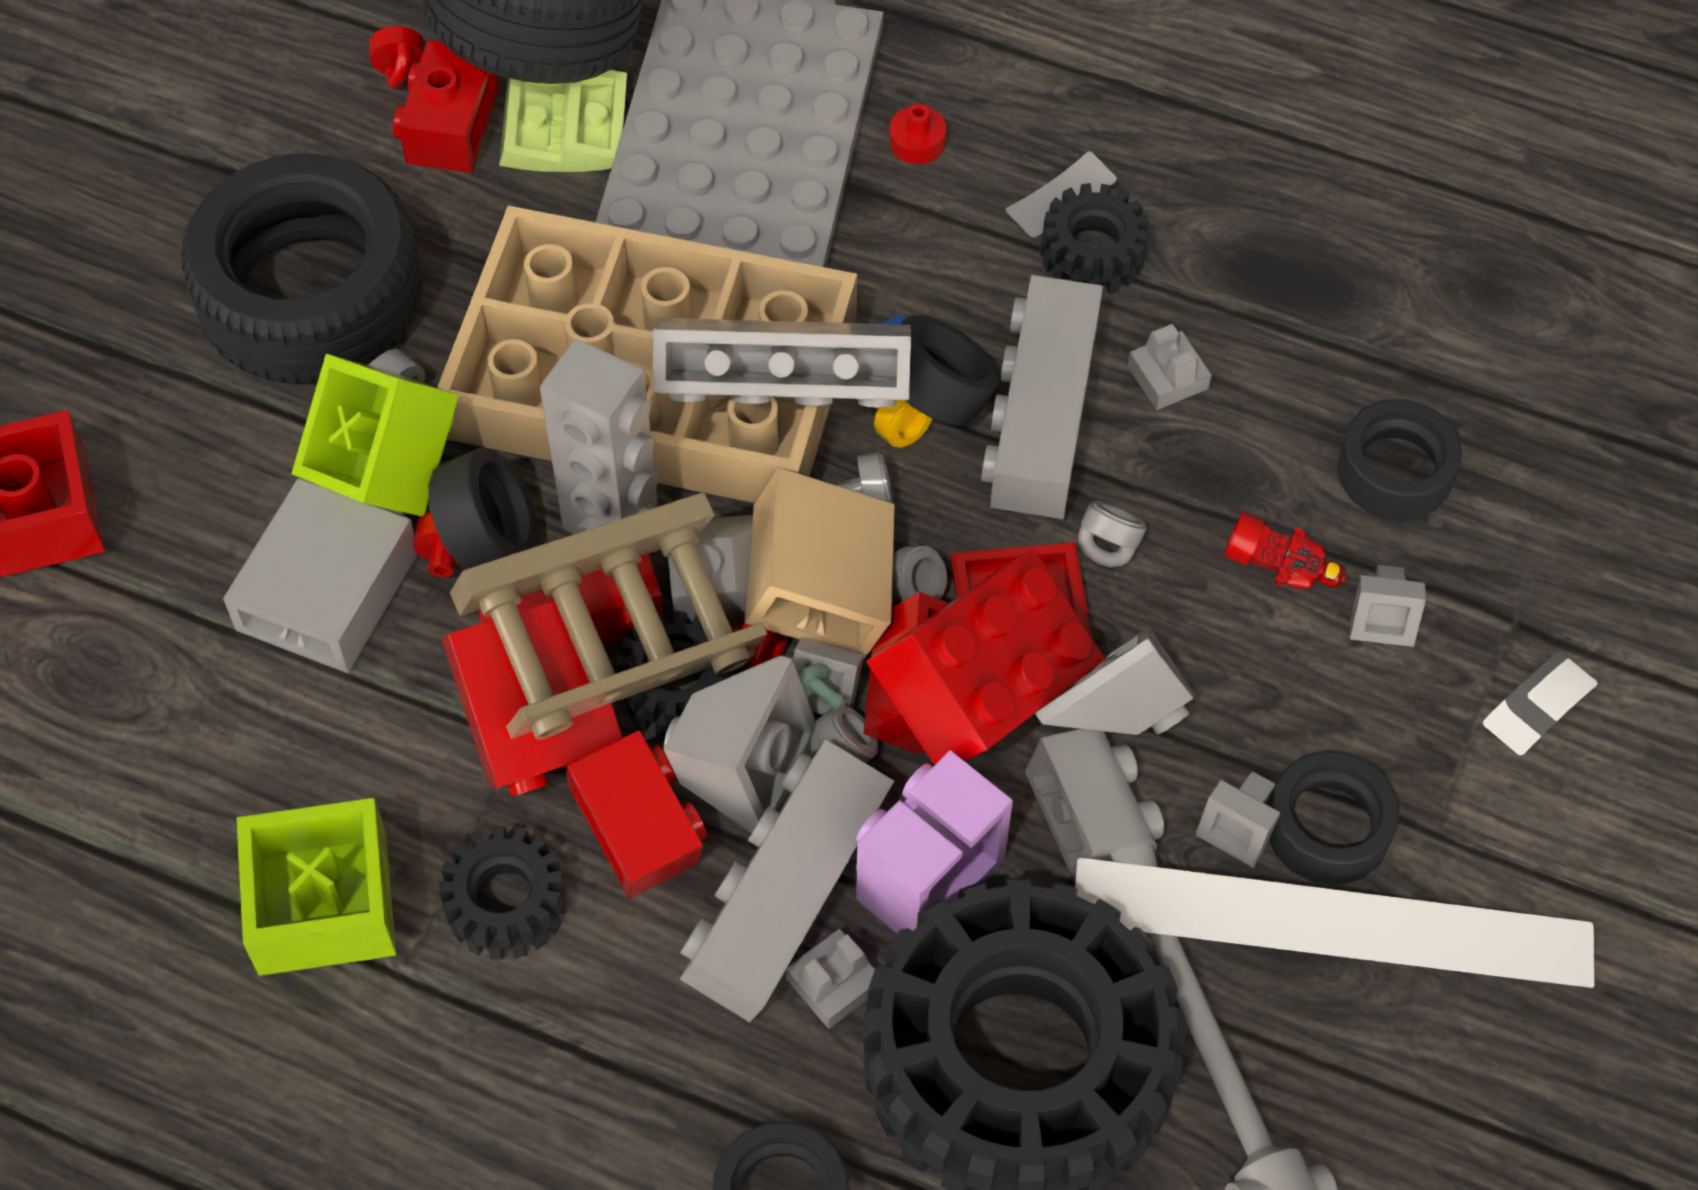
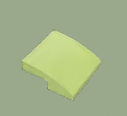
(563, 124)

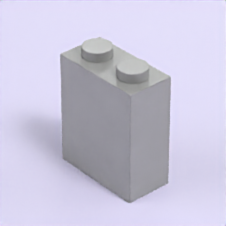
(322, 575)

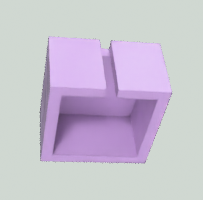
(932, 843)

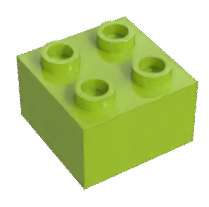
(374, 435)
(315, 887)

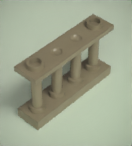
(617, 551)

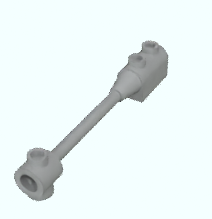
(1096, 817)

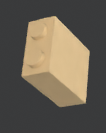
(820, 562)

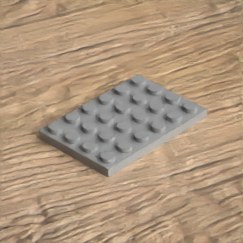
(744, 125)

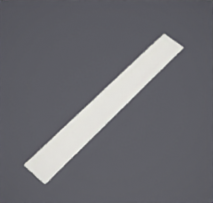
(1342, 923)

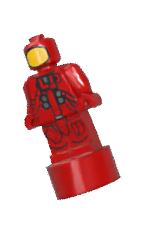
(1294, 559)

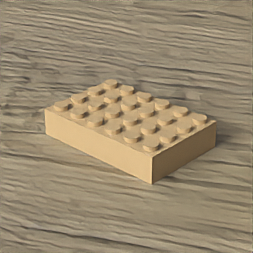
(609, 287)

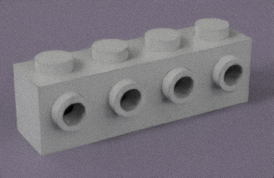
(782, 361)
(1045, 397)
(598, 437)
(786, 880)

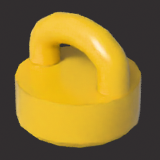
(900, 424)

